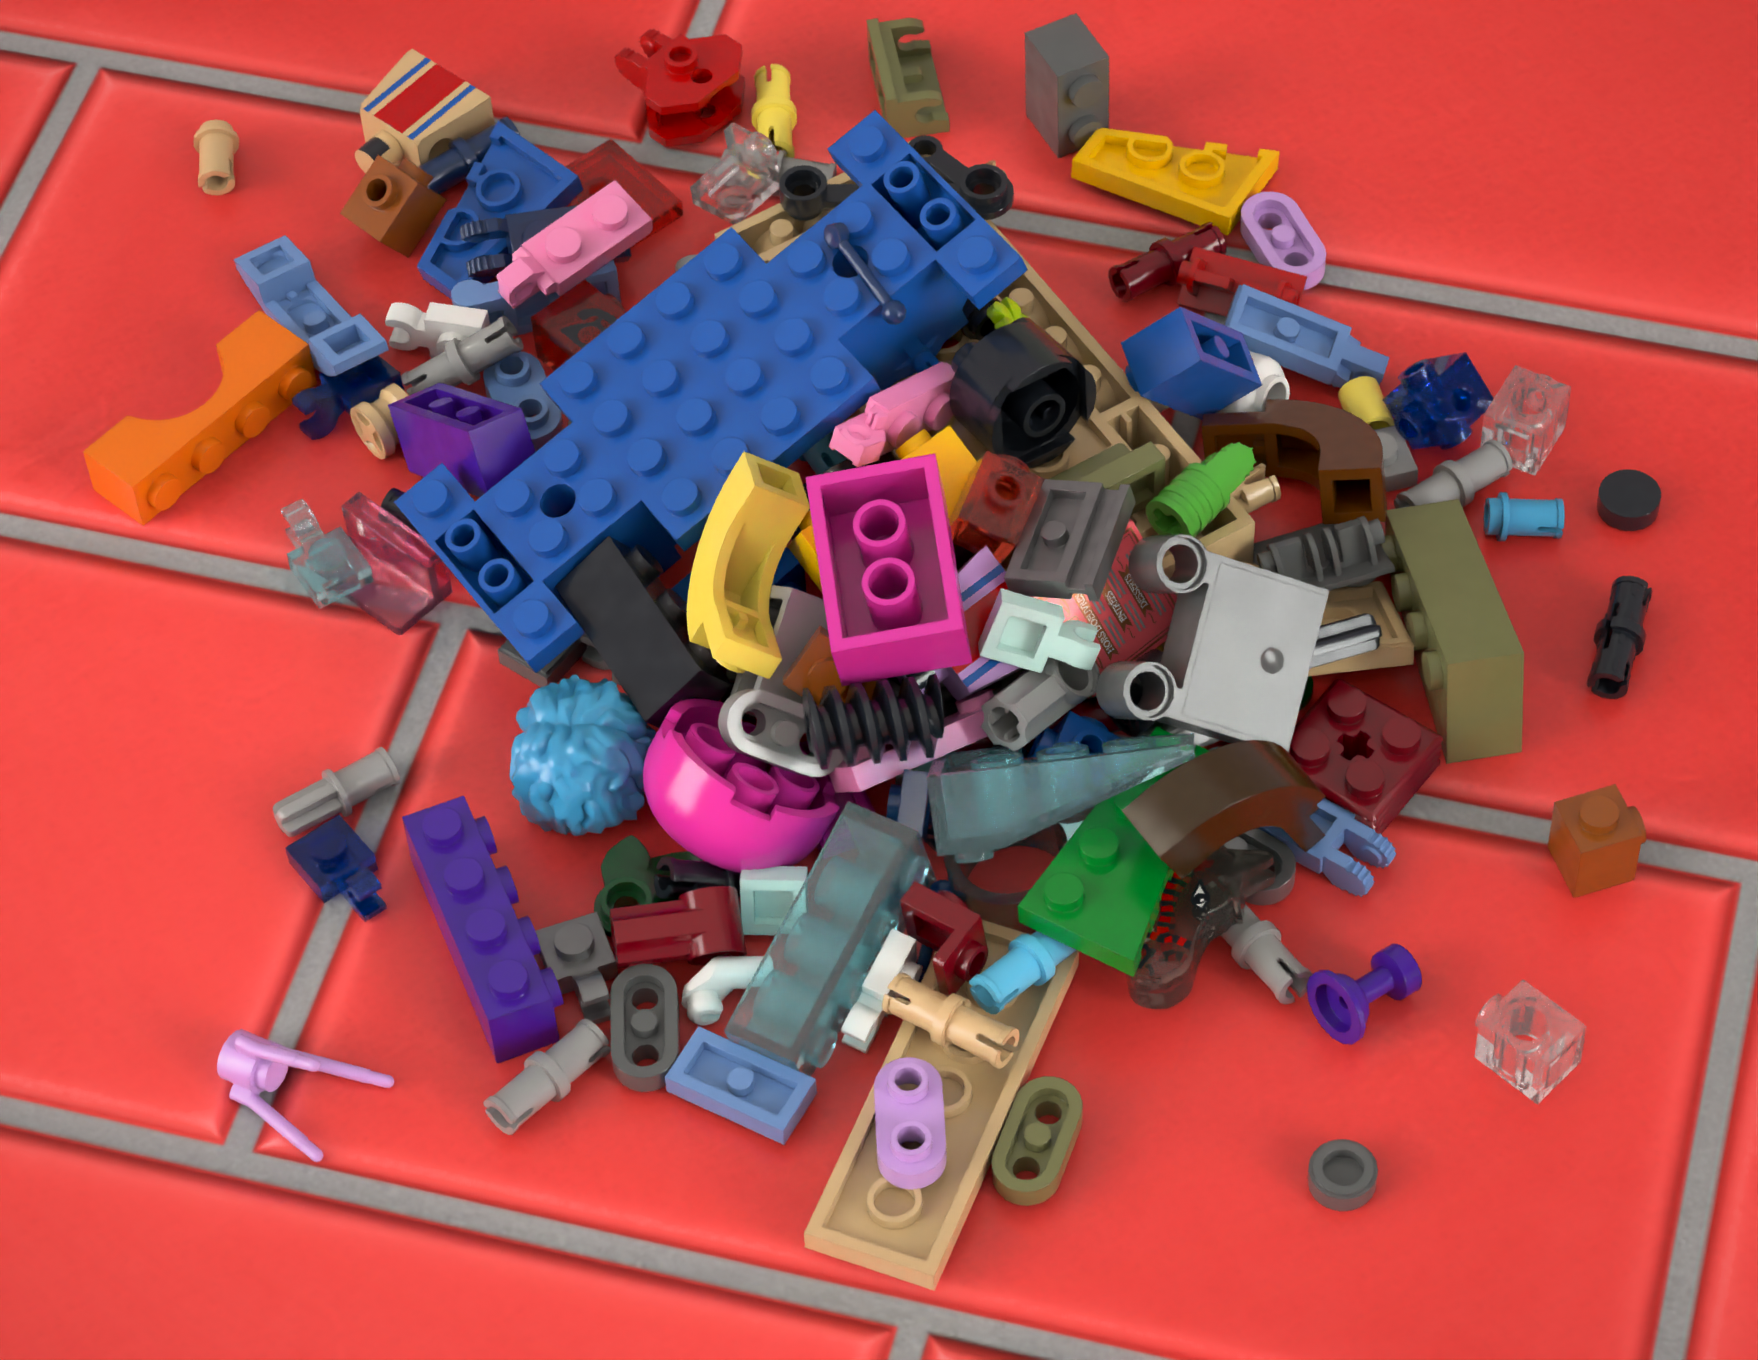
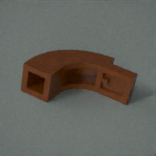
(1312, 445)

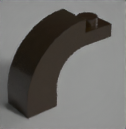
(1222, 797)

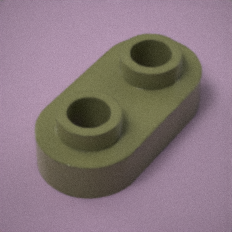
(1034, 1145)

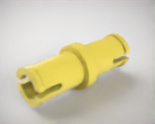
(774, 111)

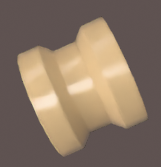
(375, 422)

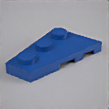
(507, 181)

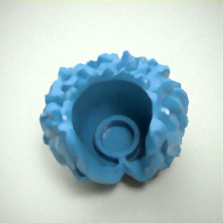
(579, 757)

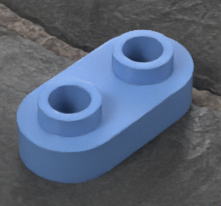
(516, 383)

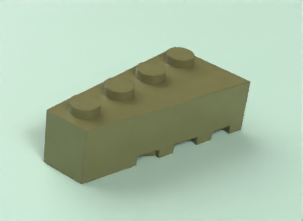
(1458, 630)

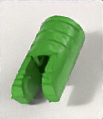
(1200, 491)

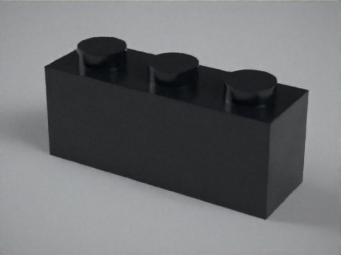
(641, 629)

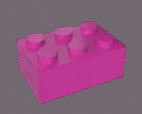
(888, 570)

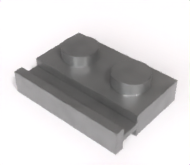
(1070, 540)

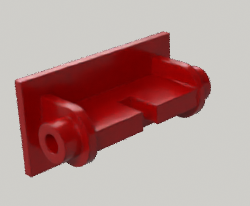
(1213, 278)

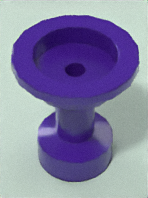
(1343, 1003)

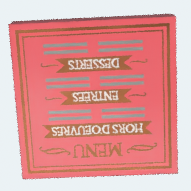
(1125, 615)

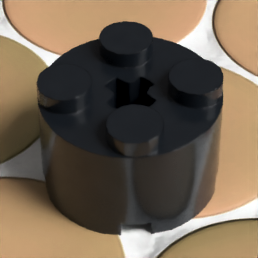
(1021, 392)

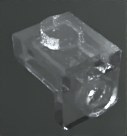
(740, 178)

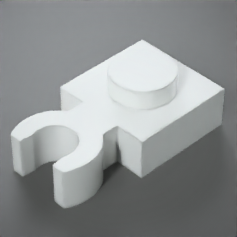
(434, 327)
(866, 1015)

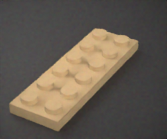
(916, 1229)

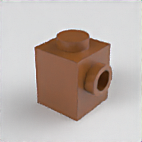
(394, 204)
(1596, 840)

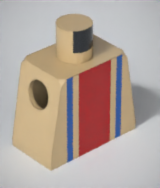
(419, 113)

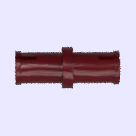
(1162, 262)

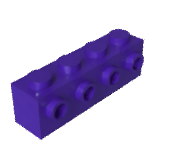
(481, 929)

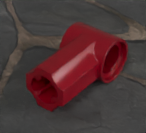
(692, 928)

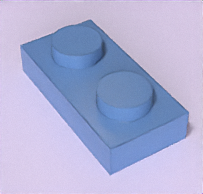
(741, 1085)

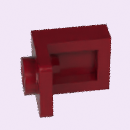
(951, 929)

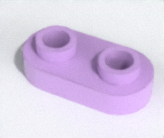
(1291, 242)
(909, 1118)

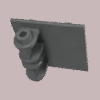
(1328, 554)

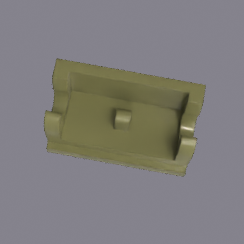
(905, 78)

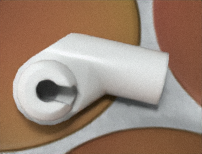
(713, 983)

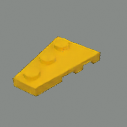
(1174, 179)

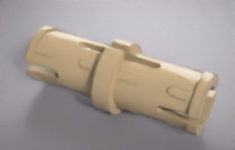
(950, 1020)

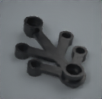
(982, 186)

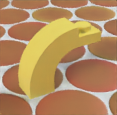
(738, 563)

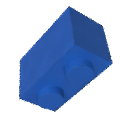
(1190, 363)

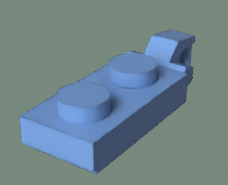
(1301, 339)

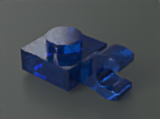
(342, 393)
(338, 862)

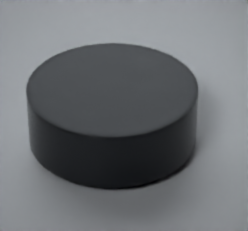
(1628, 500)

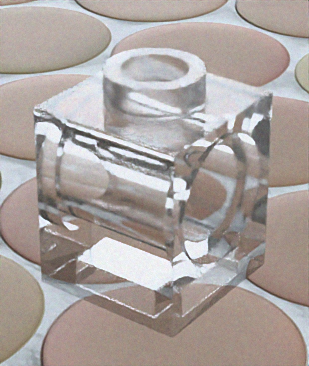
(1527, 417)
(1531, 1065)

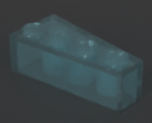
(830, 940)

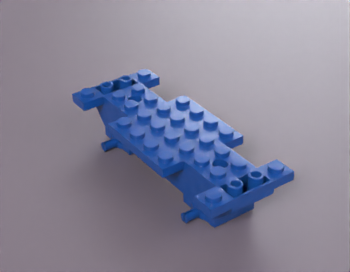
(714, 368)

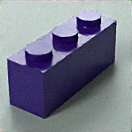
(463, 430)

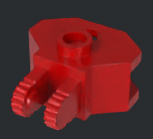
(682, 81)

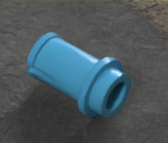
(1523, 517)

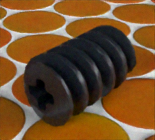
(874, 721)

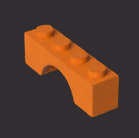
(152, 462)

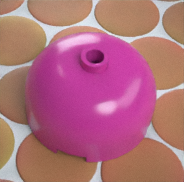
(727, 803)

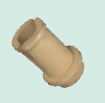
(216, 148)

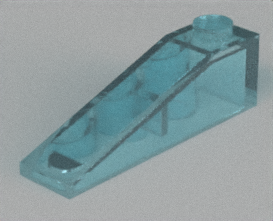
(999, 797)

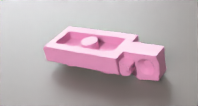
(575, 246)
(896, 416)

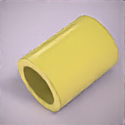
(1364, 399)

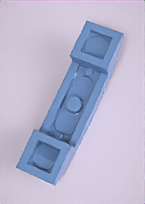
(291, 295)

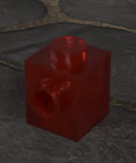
(994, 505)

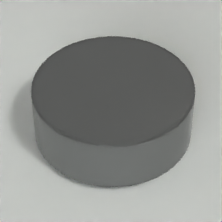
(1342, 1175)

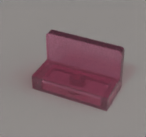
(403, 566)

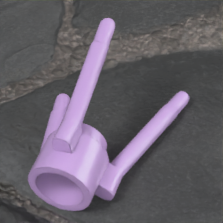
(262, 1065)

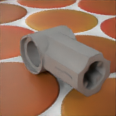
(1036, 702)

